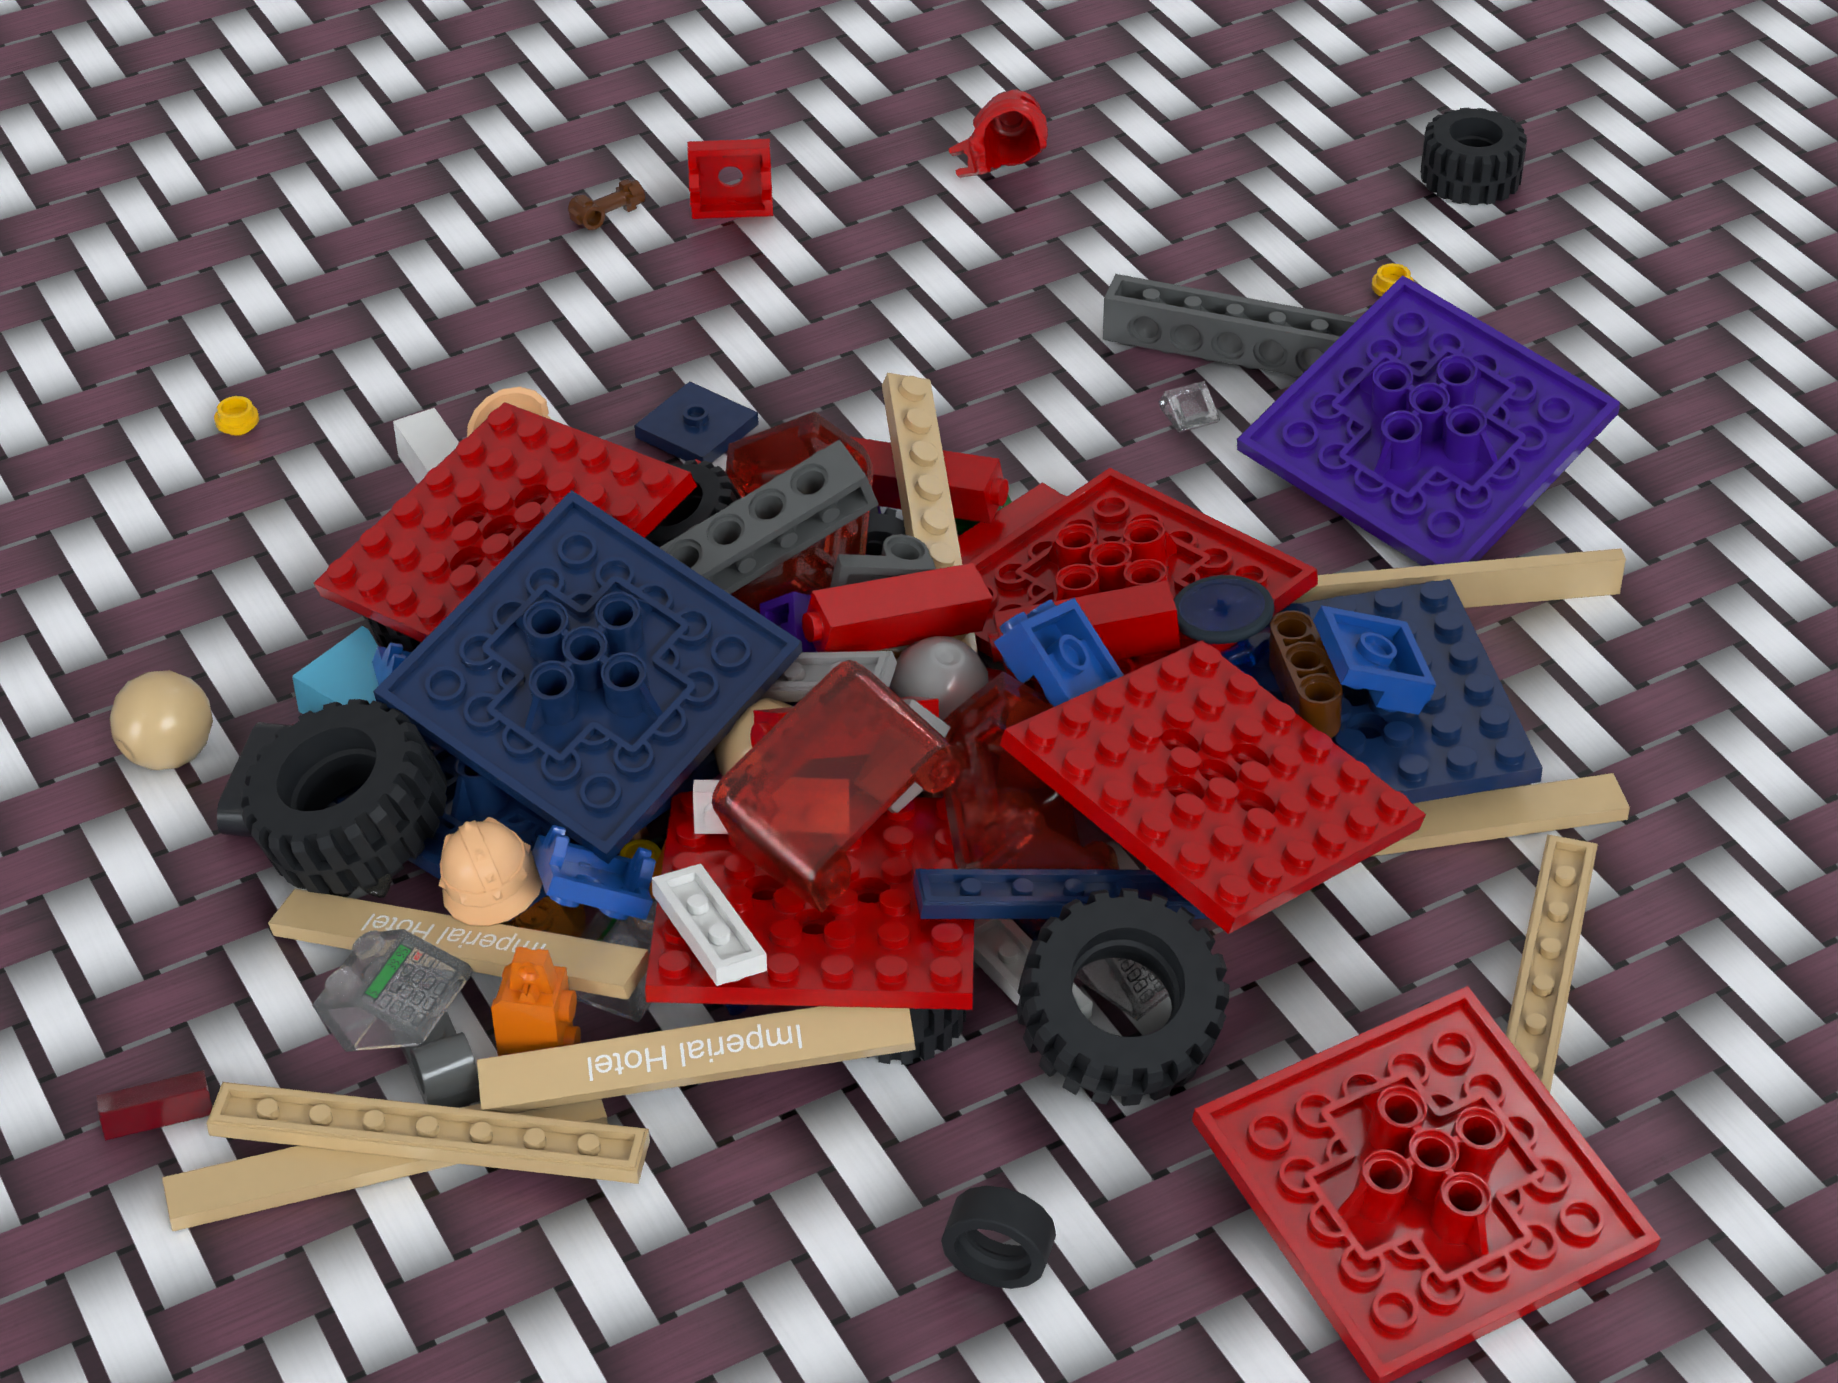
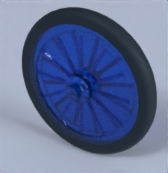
(1223, 609)

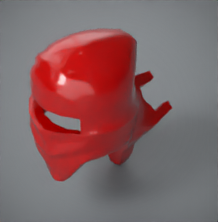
(1005, 133)

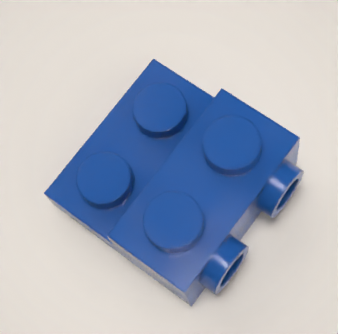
(1058, 650)
(1378, 657)

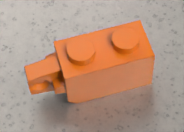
(534, 1005)

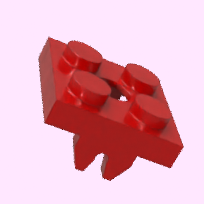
(719, 200)

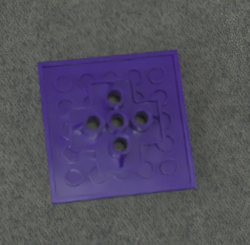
(1428, 427)

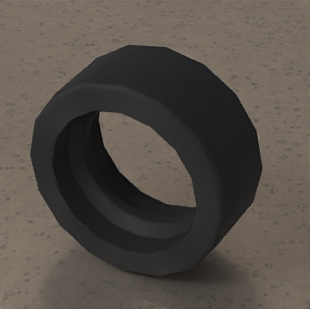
(1005, 1213)

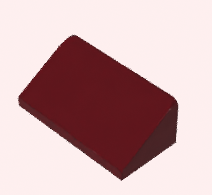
(154, 1105)

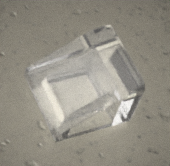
(1189, 407)

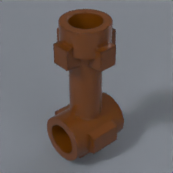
(592, 213)

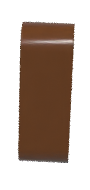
(1305, 671)

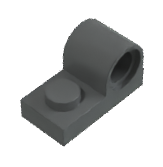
(898, 557)
(444, 1067)

